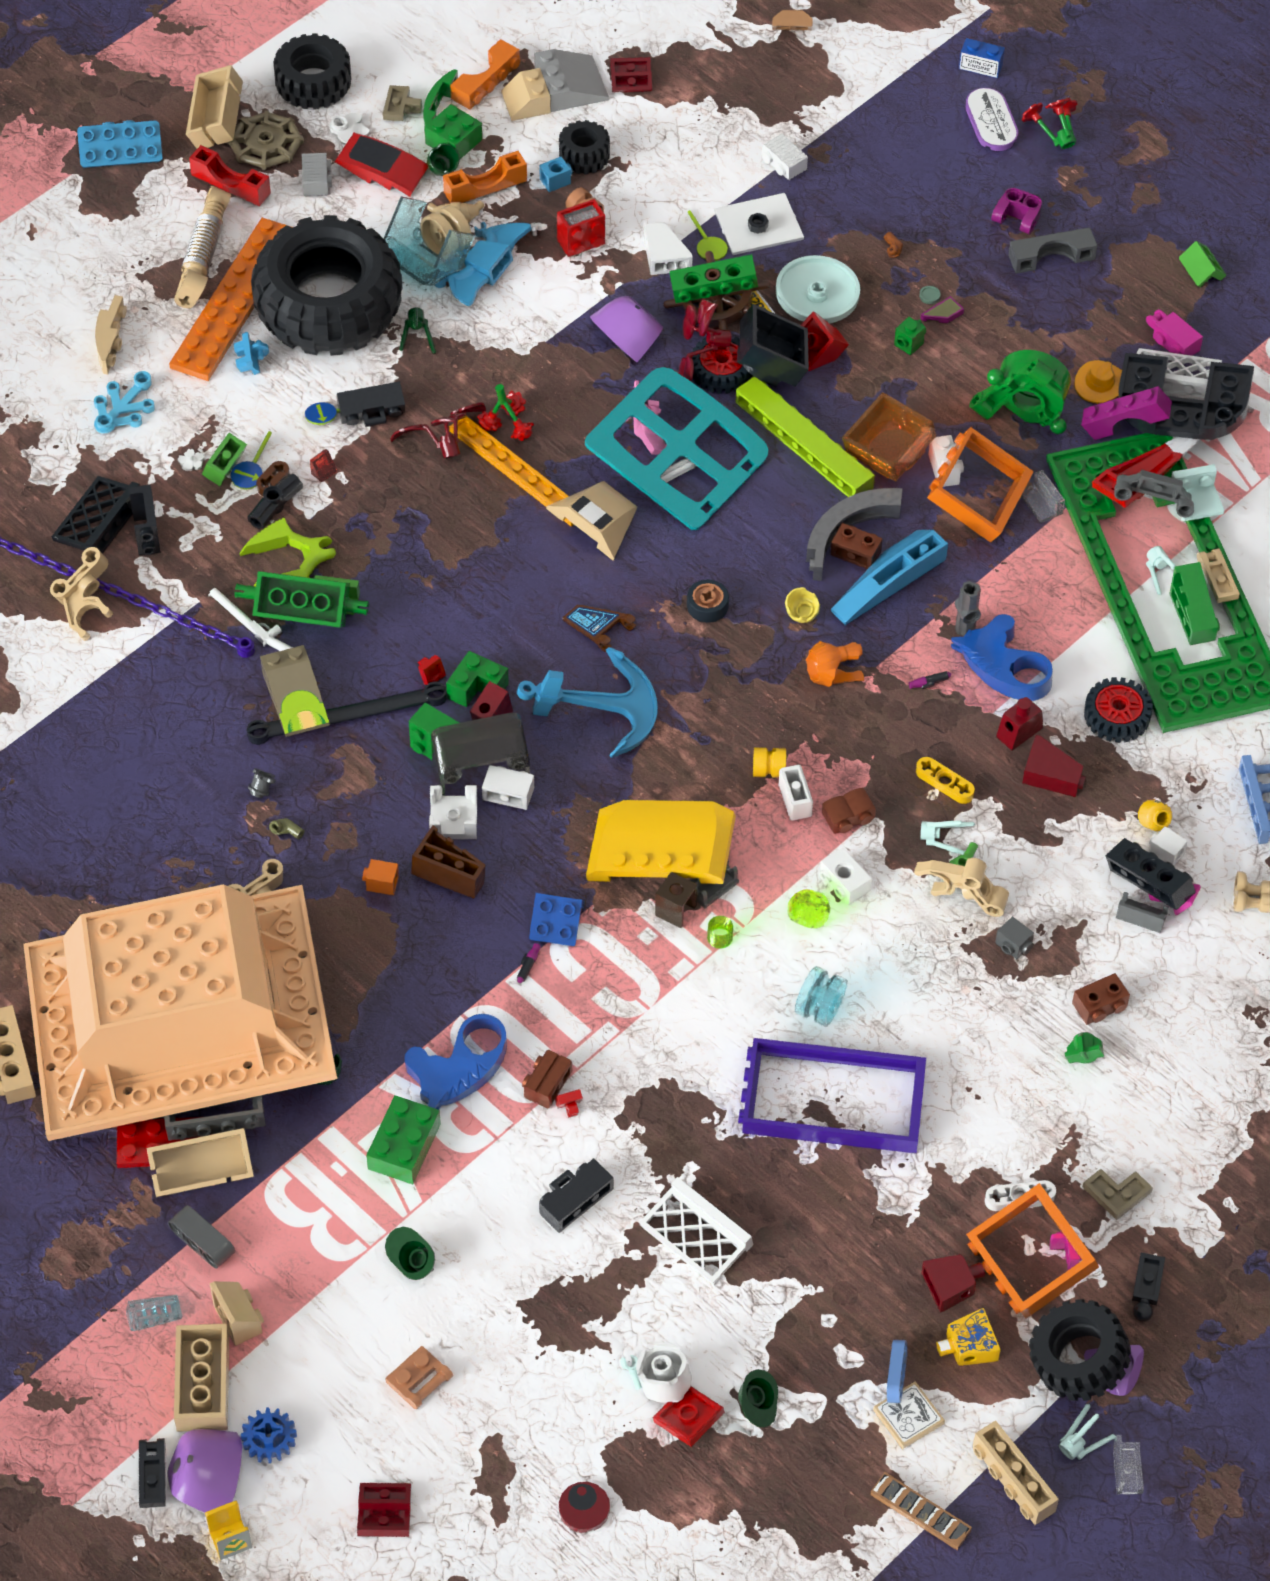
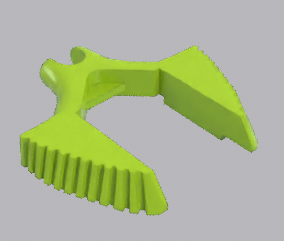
(280, 535)

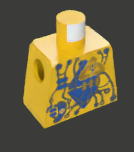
(970, 1340)

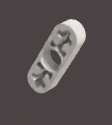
(1001, 1191)

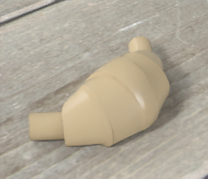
(468, 210)

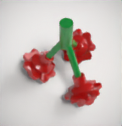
(513, 405)

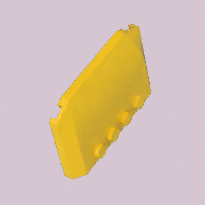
(662, 838)

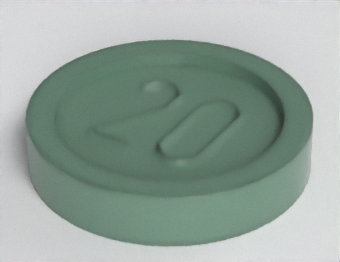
(929, 295)

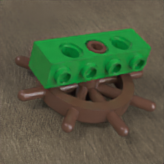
(716, 284)

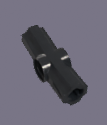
(273, 500)

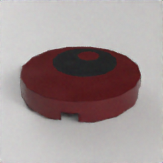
(584, 1507)

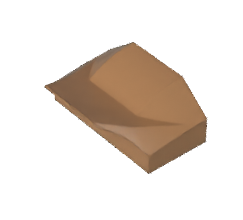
(792, 20)

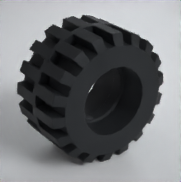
(584, 146)

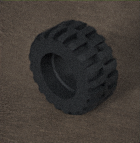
(309, 53)
(1092, 1375)

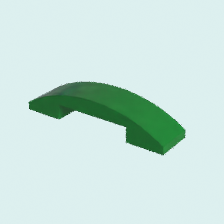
(437, 92)

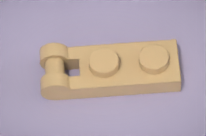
(1218, 576)

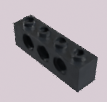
(1150, 873)

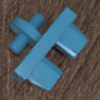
(253, 353)

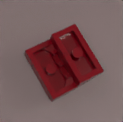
(631, 74)
(384, 1510)

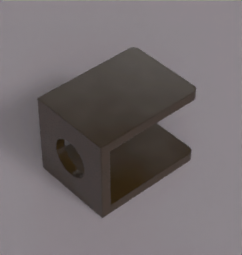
(672, 897)

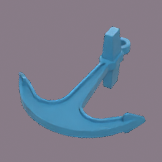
(637, 704)

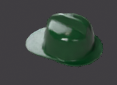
(410, 1253)
(759, 1398)

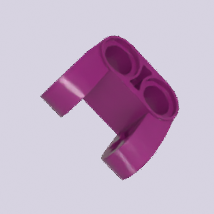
(1018, 205)

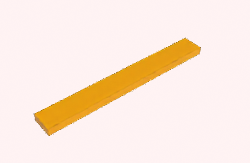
(508, 463)

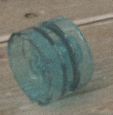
(821, 996)

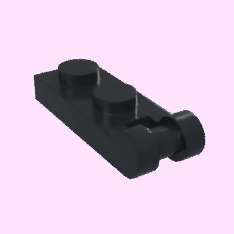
(152, 1474)

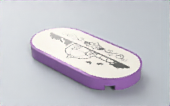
(991, 119)

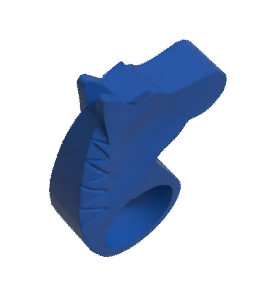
(996, 664)
(455, 1078)

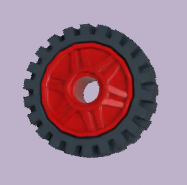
(719, 368)
(1118, 709)

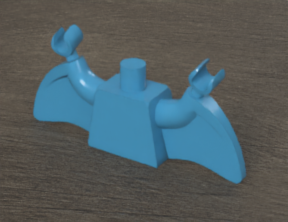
(485, 260)

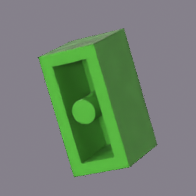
(224, 459)

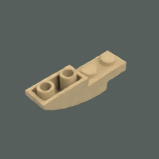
(107, 333)

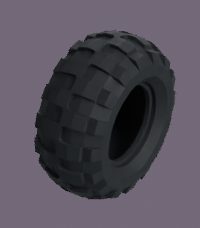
(318, 249)

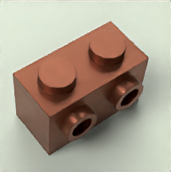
(856, 546)
(1101, 999)

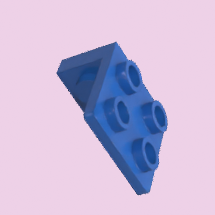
(555, 919)

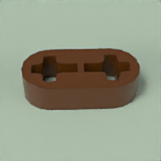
(270, 476)

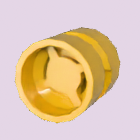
(768, 762)

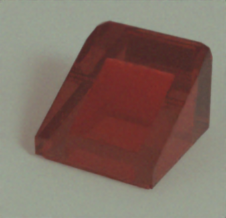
(322, 466)

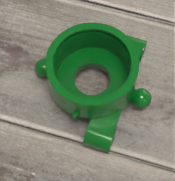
(1028, 372)

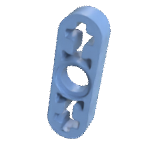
(897, 1371)

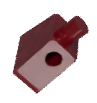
(491, 702)
(1020, 723)
(951, 1279)

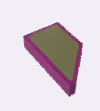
(944, 311)

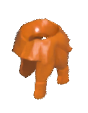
(825, 659)

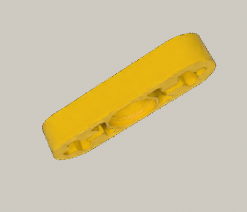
(941, 771)

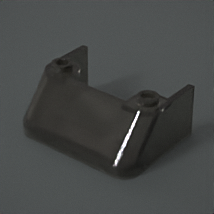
(478, 744)

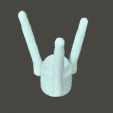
(1159, 560)
(931, 830)
(1073, 1444)

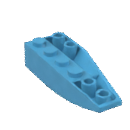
(892, 572)

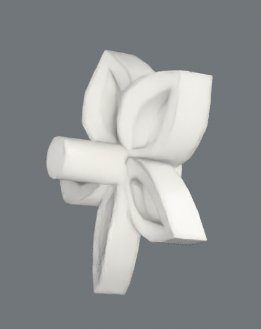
(537, 226)

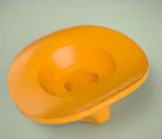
(1098, 381)

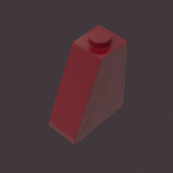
(1052, 769)

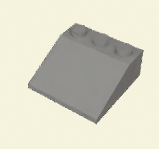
(570, 79)

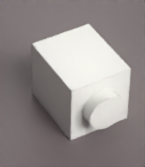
(1168, 845)

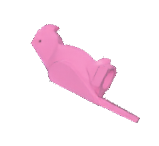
(652, 441)

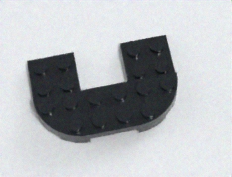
(1211, 418)

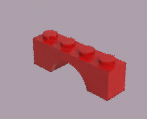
(210, 168)

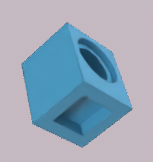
(555, 174)

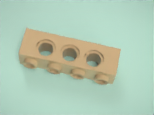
(19, 1086)

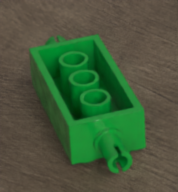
(301, 599)

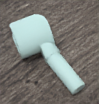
(632, 1370)

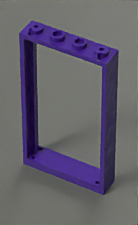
(828, 1134)

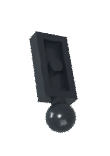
(1147, 1285)

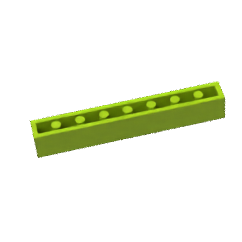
(804, 438)

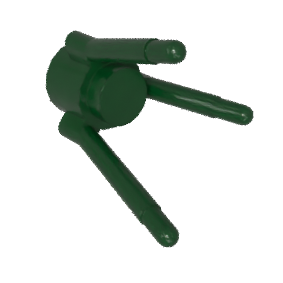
(416, 321)

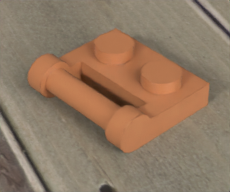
(413, 1372)

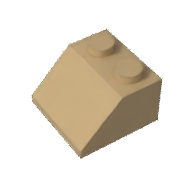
(527, 95)
(236, 1311)

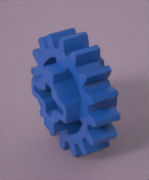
(256, 1433)

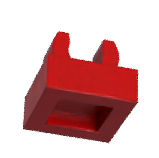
(431, 669)
(569, 1101)

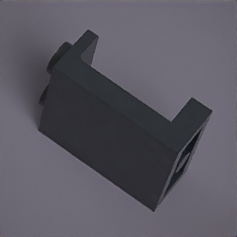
(143, 509)

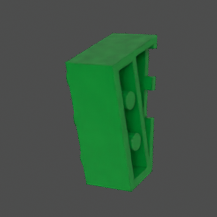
(1193, 604)

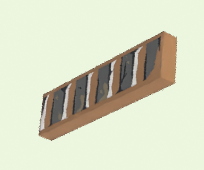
(921, 1511)

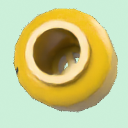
(1155, 815)

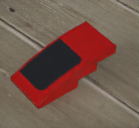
(382, 163)

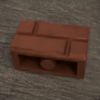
(547, 1078)

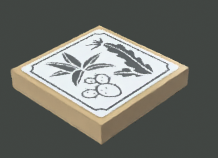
(910, 1418)

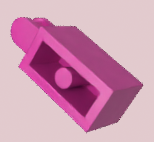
(1174, 333)

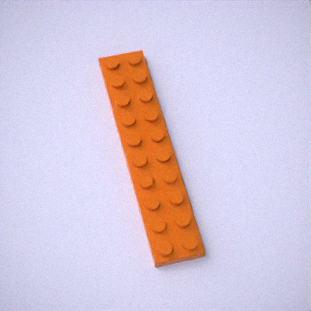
(225, 310)

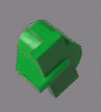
(1084, 1048)

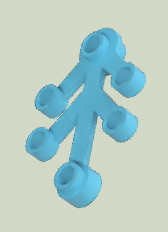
(107, 422)

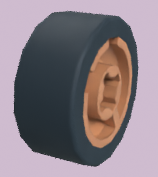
(716, 604)

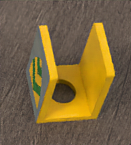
(225, 1520)

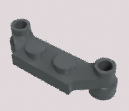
(1155, 486)

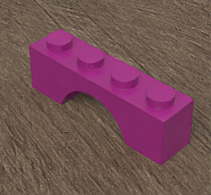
(1148, 405)

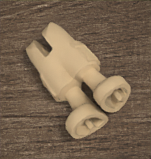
(1243, 889)

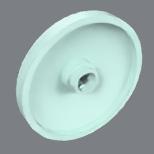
(817, 286)

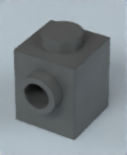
(1015, 938)

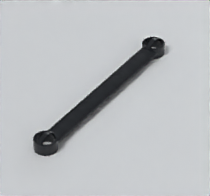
(358, 710)

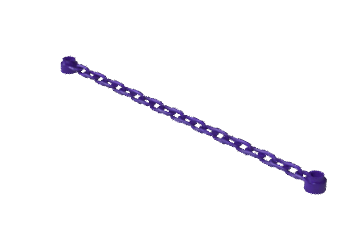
(243, 651)

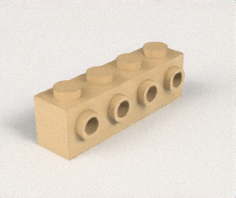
(1015, 1473)

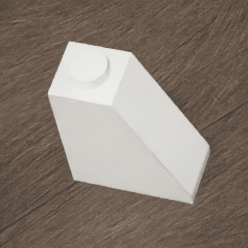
(664, 249)

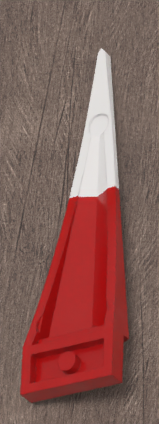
(1156, 461)

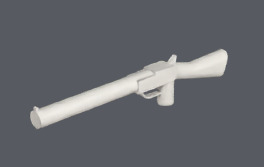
(263, 636)

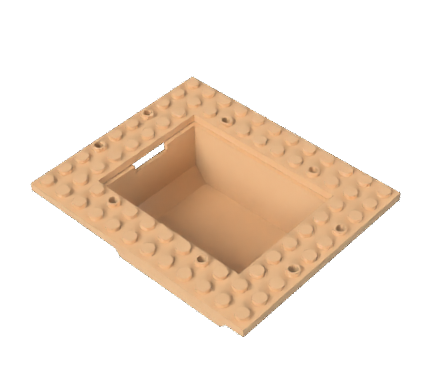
(176, 1007)

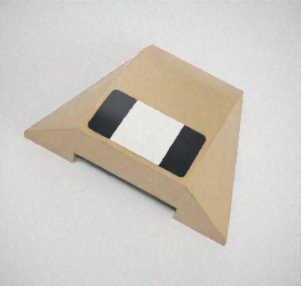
(599, 513)

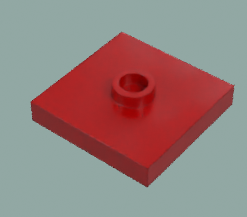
(689, 1417)

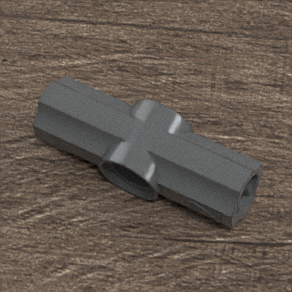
(967, 607)

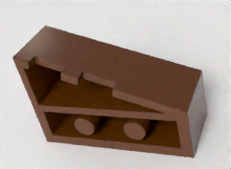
(447, 865)

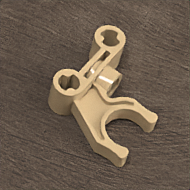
(79, 586)
(970, 879)
(266, 882)

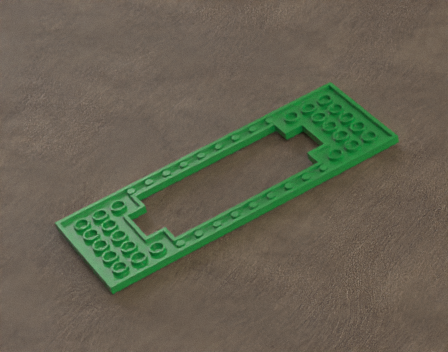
(1179, 692)

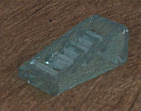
(145, 1321)

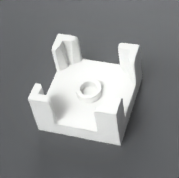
(454, 814)

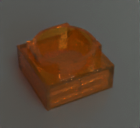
(889, 437)

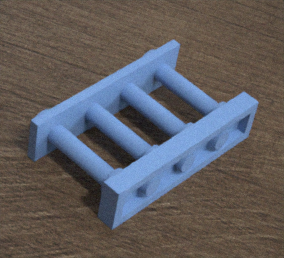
(1254, 791)

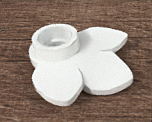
(346, 125)

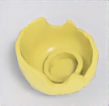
(802, 605)

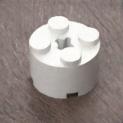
(664, 1373)

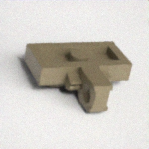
(399, 103)

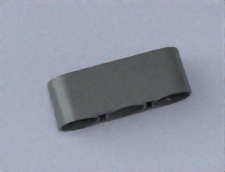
(201, 1236)

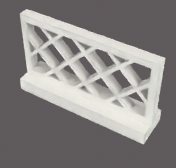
(1182, 386)
(708, 1213)

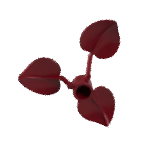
(714, 337)
(448, 443)

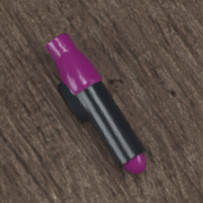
(928, 681)
(527, 963)

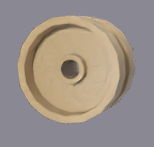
(437, 225)

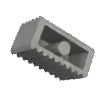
(315, 174)

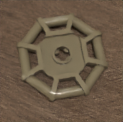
(271, 127)

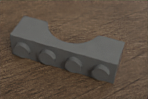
(1075, 244)

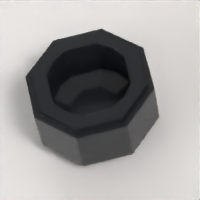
(758, 223)

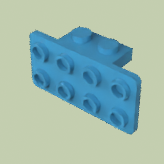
(119, 143)

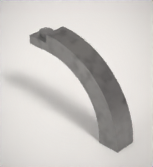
(850, 511)

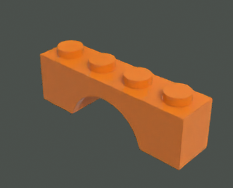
(470, 89)
(507, 172)

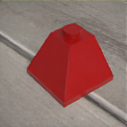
(824, 341)

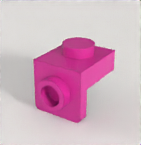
(1059, 1241)

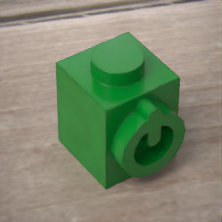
(910, 335)

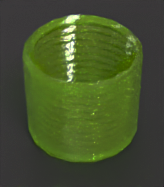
(720, 941)

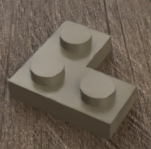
(1114, 1197)

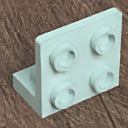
(1201, 486)

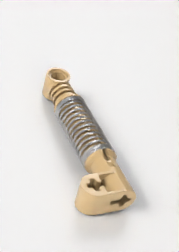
(199, 257)

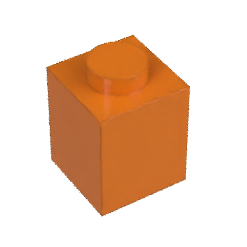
(381, 877)

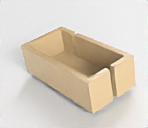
(214, 107)
(200, 1162)

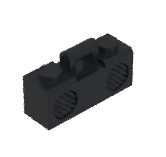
(371, 402)
(577, 1196)

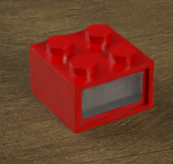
(581, 228)

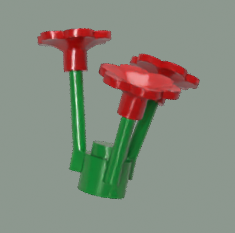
(1063, 108)

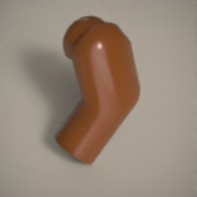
(895, 245)

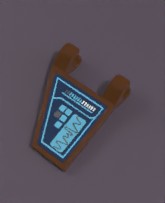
(596, 622)

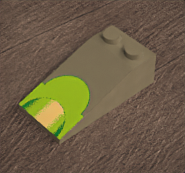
(294, 690)

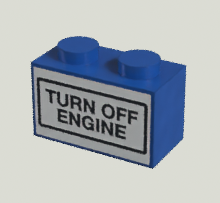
(981, 58)

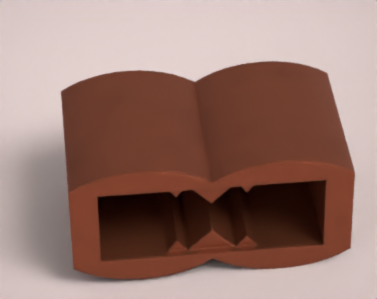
(848, 810)

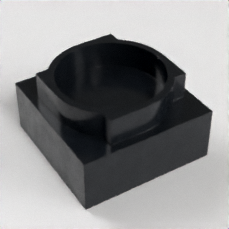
(772, 347)

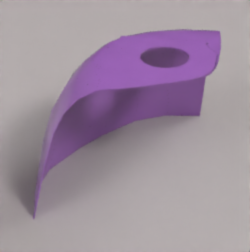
(627, 326)
(212, 1474)

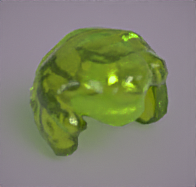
(809, 908)

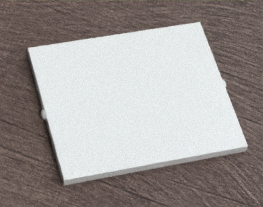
(781, 227)

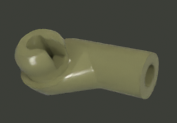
(286, 826)

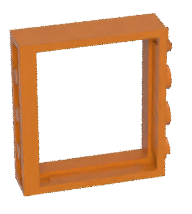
(998, 458)
(1054, 1288)

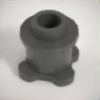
(261, 783)

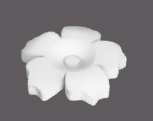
(191, 460)

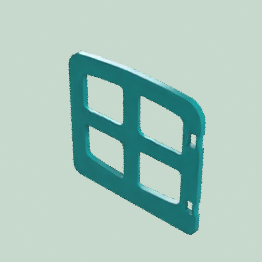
(679, 444)

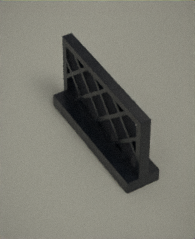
(111, 522)

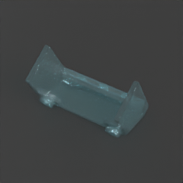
(415, 258)

